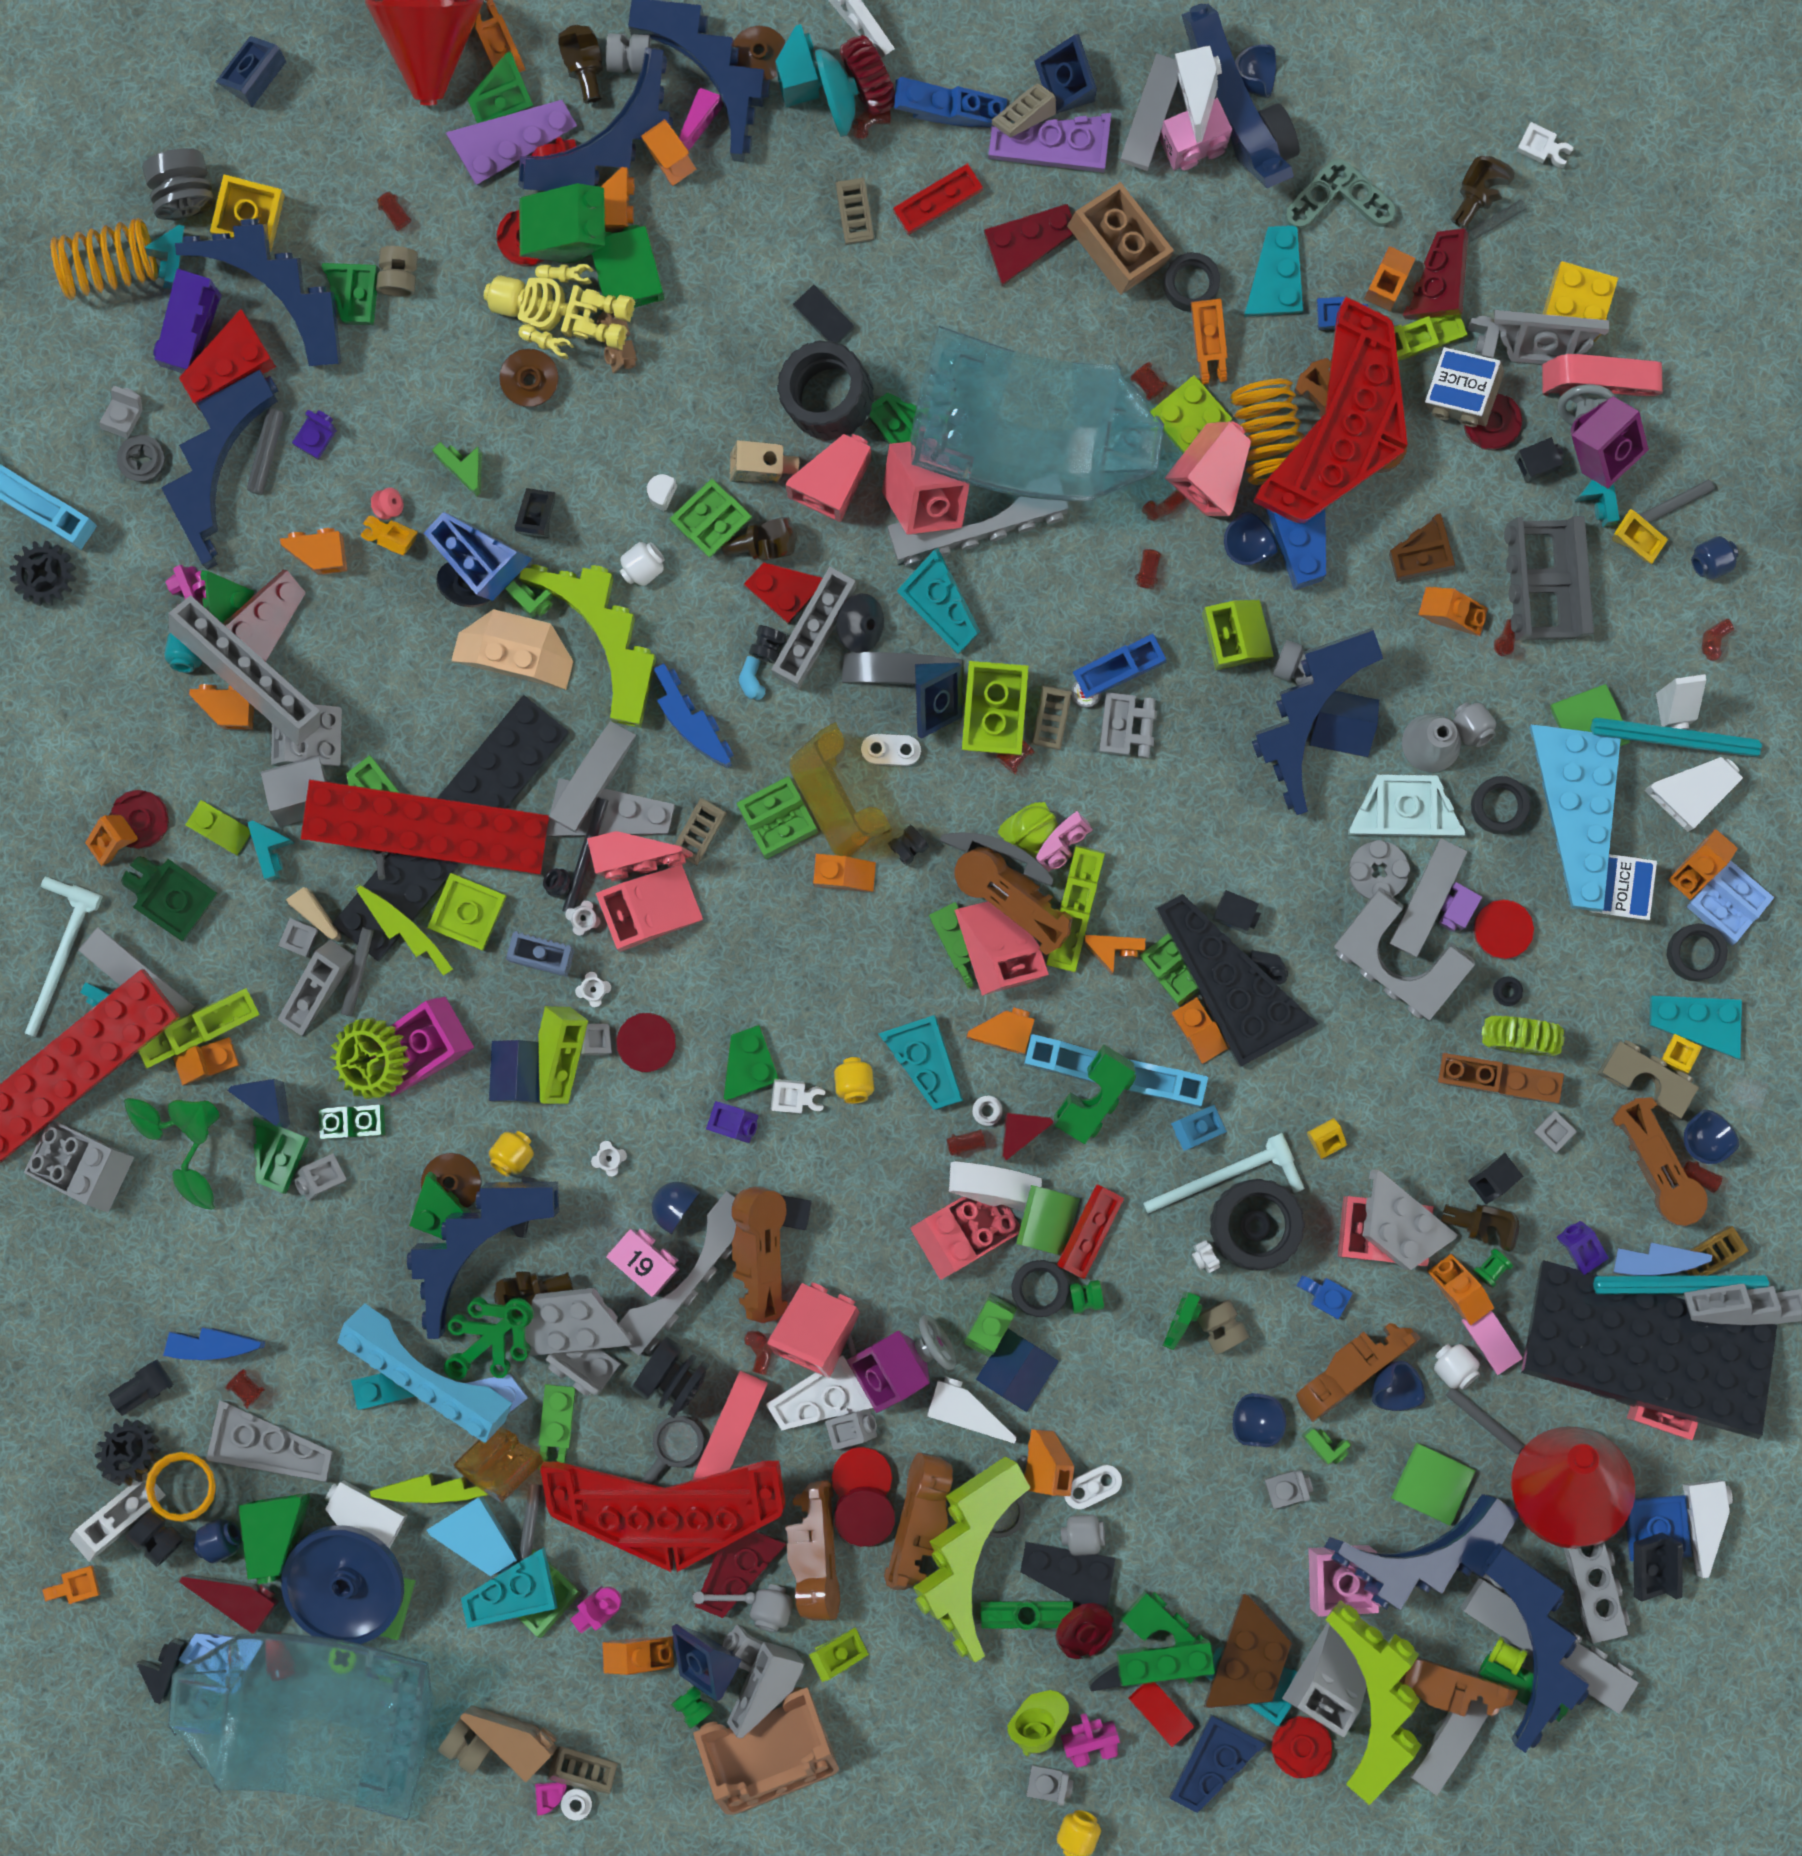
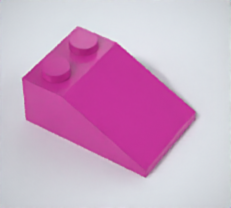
(432, 1040)

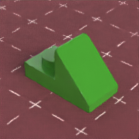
(466, 471)

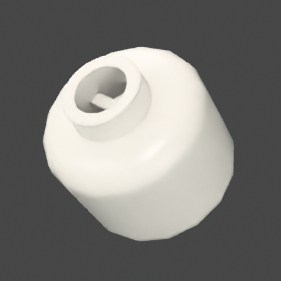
(642, 563)
(1456, 1366)

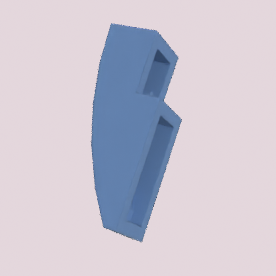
(1659, 1261)

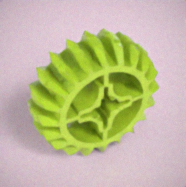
(1523, 1035)
(374, 1076)

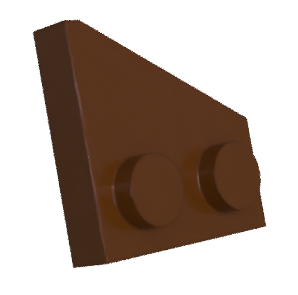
(1423, 553)

